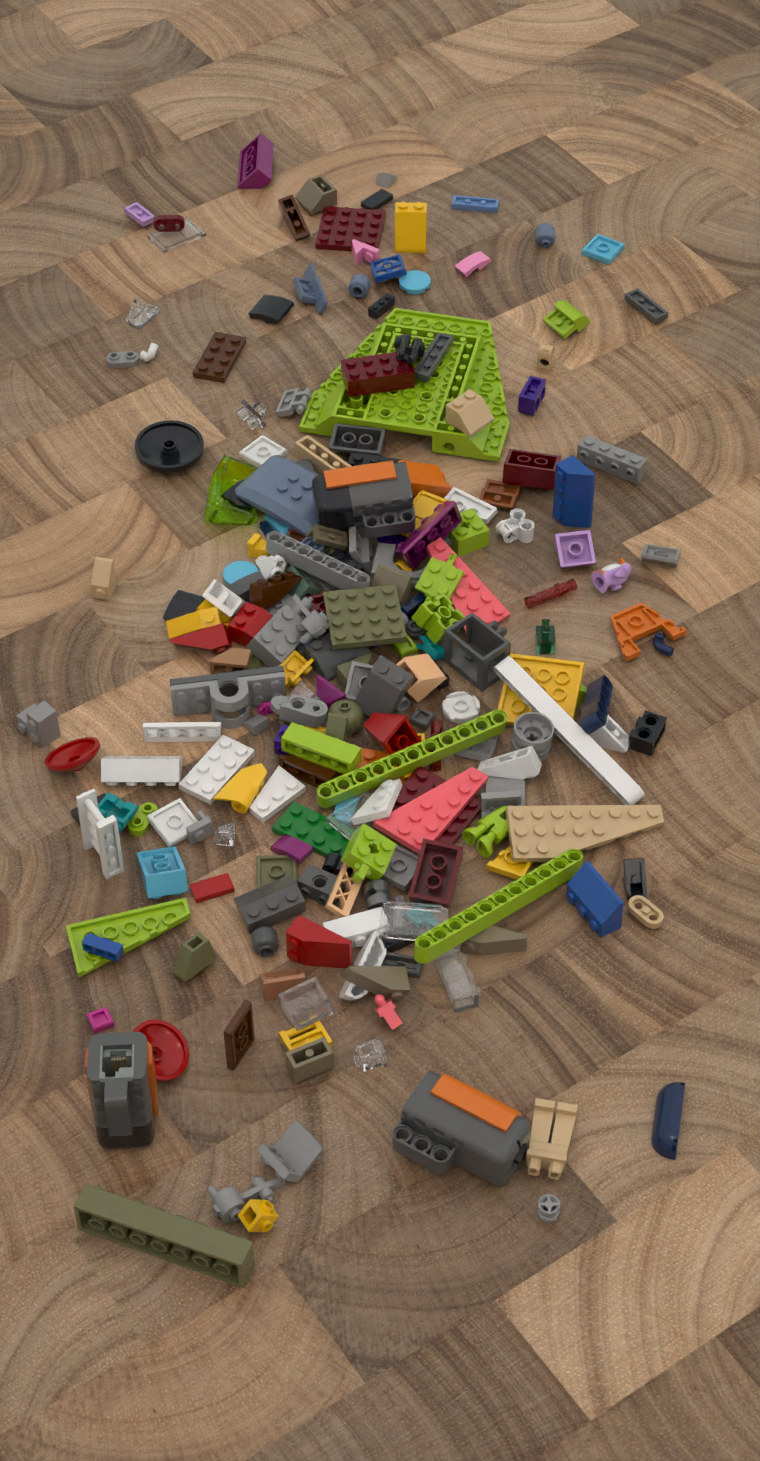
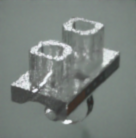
(254, 412)

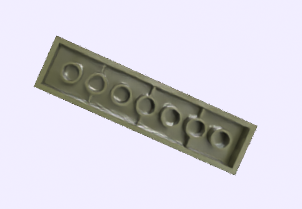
(165, 1235)

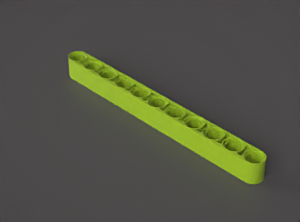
(406, 765)
(497, 906)

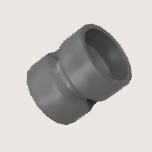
(376, 893)

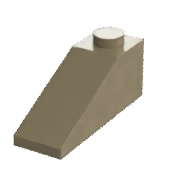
(495, 941)
(384, 980)

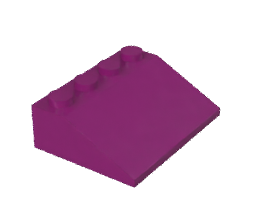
(439, 524)

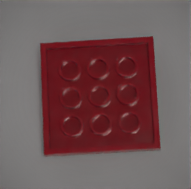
(344, 224)
(423, 781)

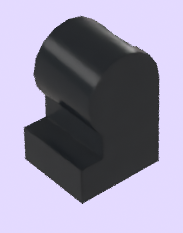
(333, 864)

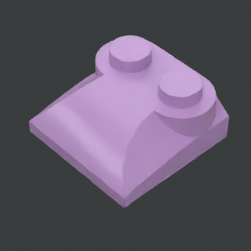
(575, 549)

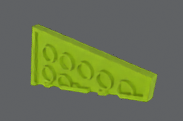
(127, 928)

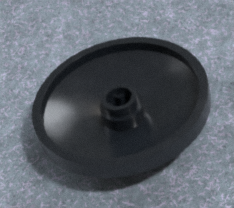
(169, 446)

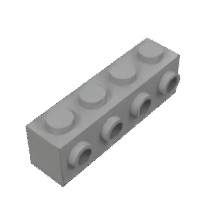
(611, 459)

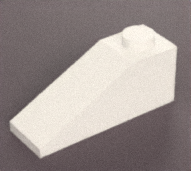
(513, 765)

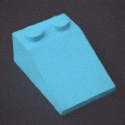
(162, 872)

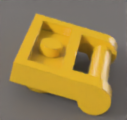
(318, 1032)

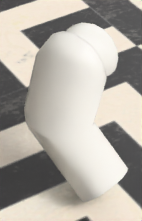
(147, 356)

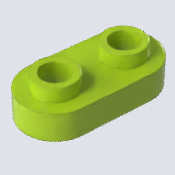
(141, 818)

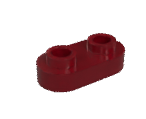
(169, 223)

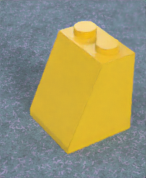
(410, 227)

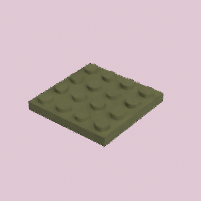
(364, 617)

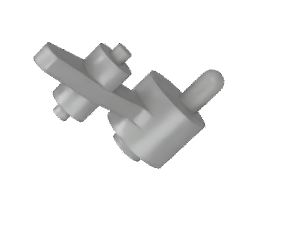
(315, 622)
(229, 1202)

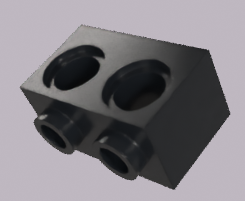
(647, 733)

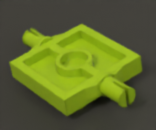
(439, 578)

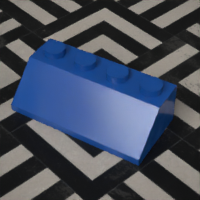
(573, 493)

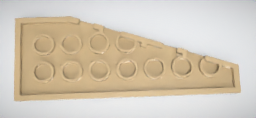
(548, 831)

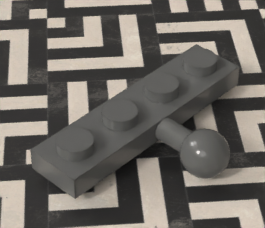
(433, 356)

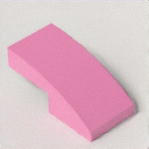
(469, 264)

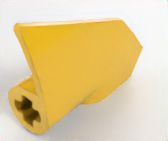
(243, 787)

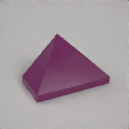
(328, 691)

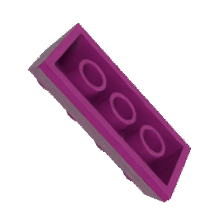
(256, 164)

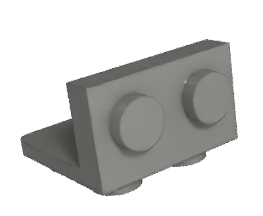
(493, 800)
(292, 1153)

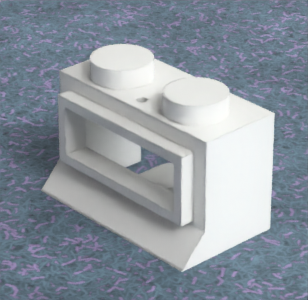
(219, 594)

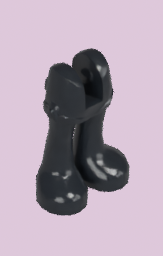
(407, 353)

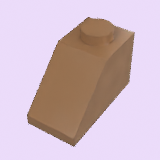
(231, 660)

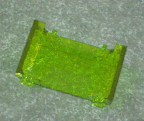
(224, 477)

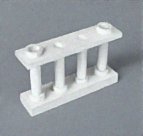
(100, 833)

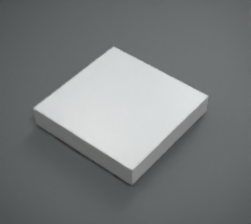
(261, 450)
(172, 821)

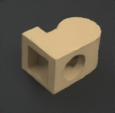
(545, 353)

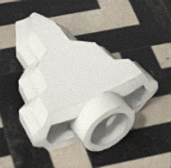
(271, 565)

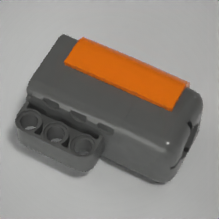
(461, 1128)

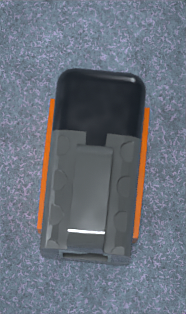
(365, 497)
(122, 1089)

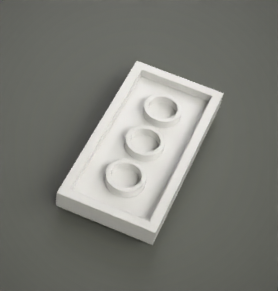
(216, 769)

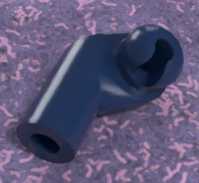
(660, 646)

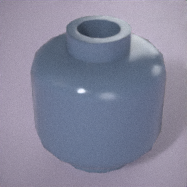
(545, 235)
(359, 285)

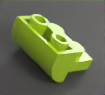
(566, 319)

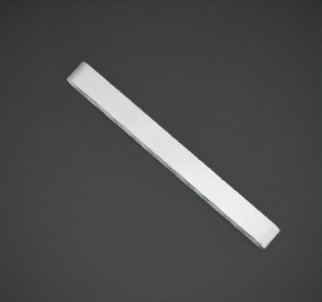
(569, 732)

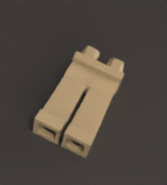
(550, 1155)

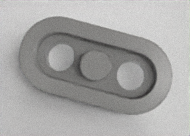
(122, 359)

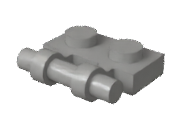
(290, 402)

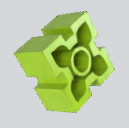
(436, 617)

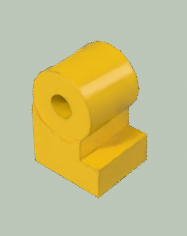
(256, 546)

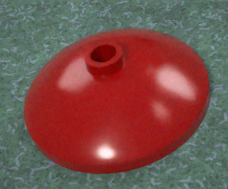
(73, 755)
(167, 1046)

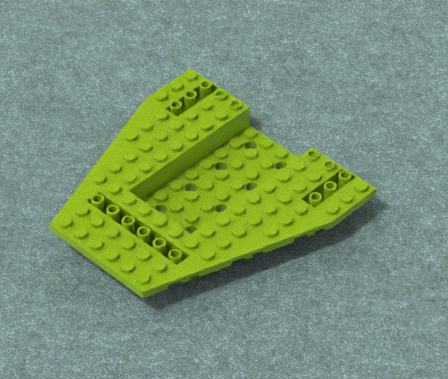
(466, 366)

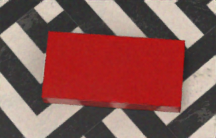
(211, 888)

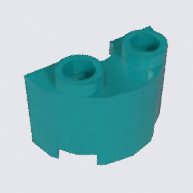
(122, 811)

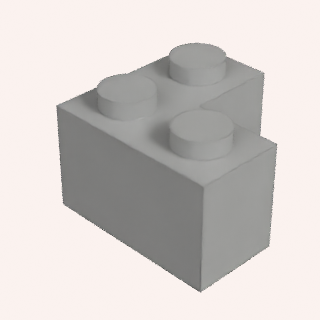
(39, 723)

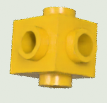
(258, 1215)

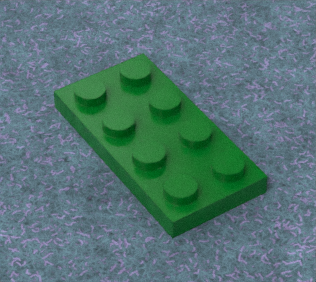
(310, 828)

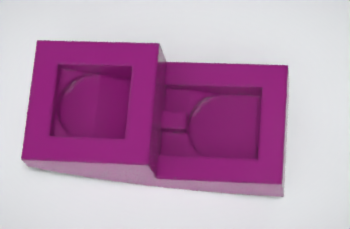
(292, 848)

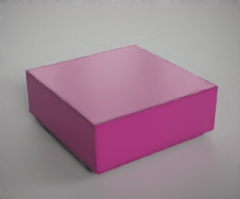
(100, 1020)

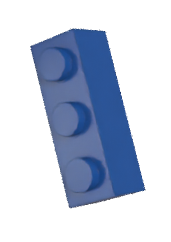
(102, 947)

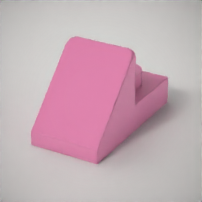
(364, 252)

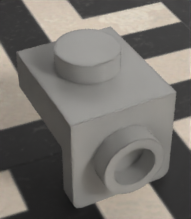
(200, 829)

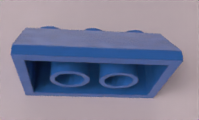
(595, 900)

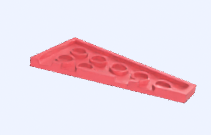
(471, 592)
(433, 811)

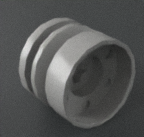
(535, 731)

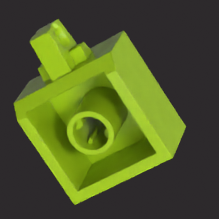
(469, 534)
(368, 853)

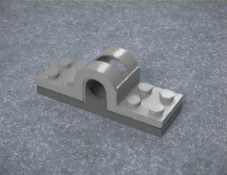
(227, 693)

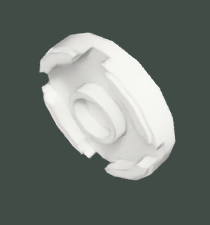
(460, 707)

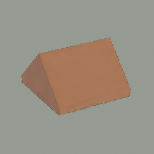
(280, 981)

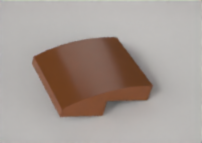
(500, 494)

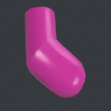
(264, 708)

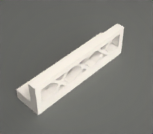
(182, 732)

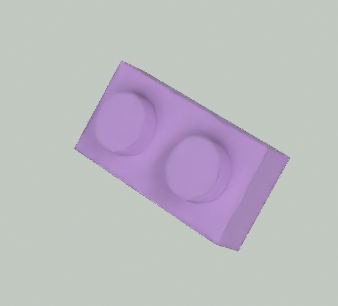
(139, 214)

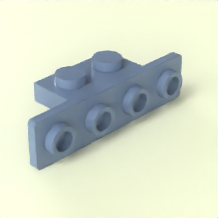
(310, 289)

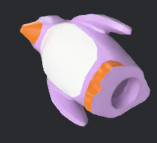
(611, 576)

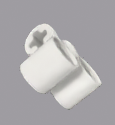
(516, 527)

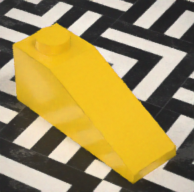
(193, 622)

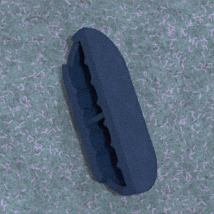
(667, 1119)

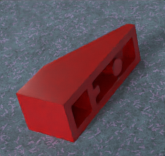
(209, 639)

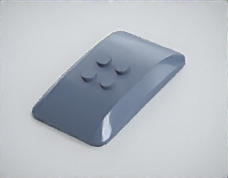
(283, 492)

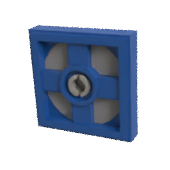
(388, 268)

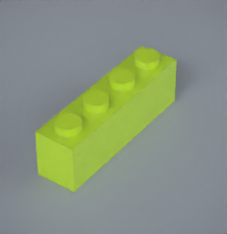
(321, 748)

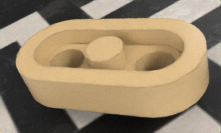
(646, 913)

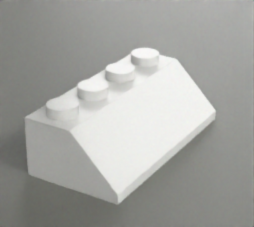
(141, 769)

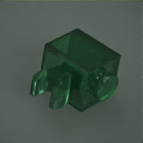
(545, 638)

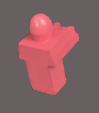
(386, 1009)

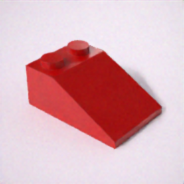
(247, 623)
(317, 946)

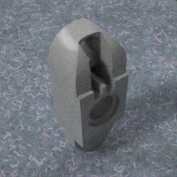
(300, 710)

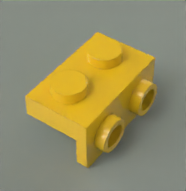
(294, 667)

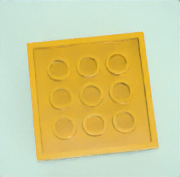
(555, 676)

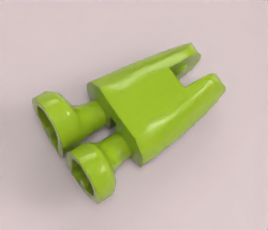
(492, 827)

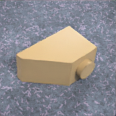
(103, 578)

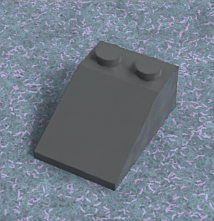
(384, 688)

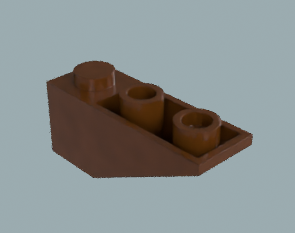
(271, 590)

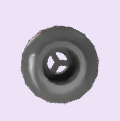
(264, 941)

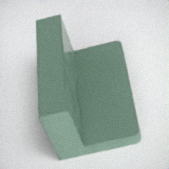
(305, 586)

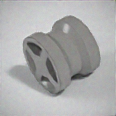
(548, 1202)

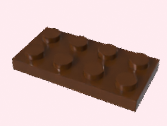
(219, 357)

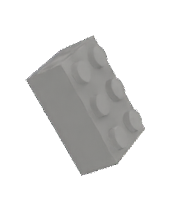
(278, 637)

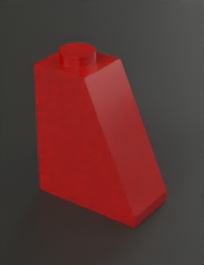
(391, 732)

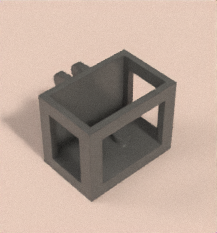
(480, 653)

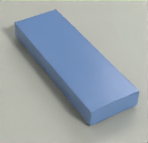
(475, 204)

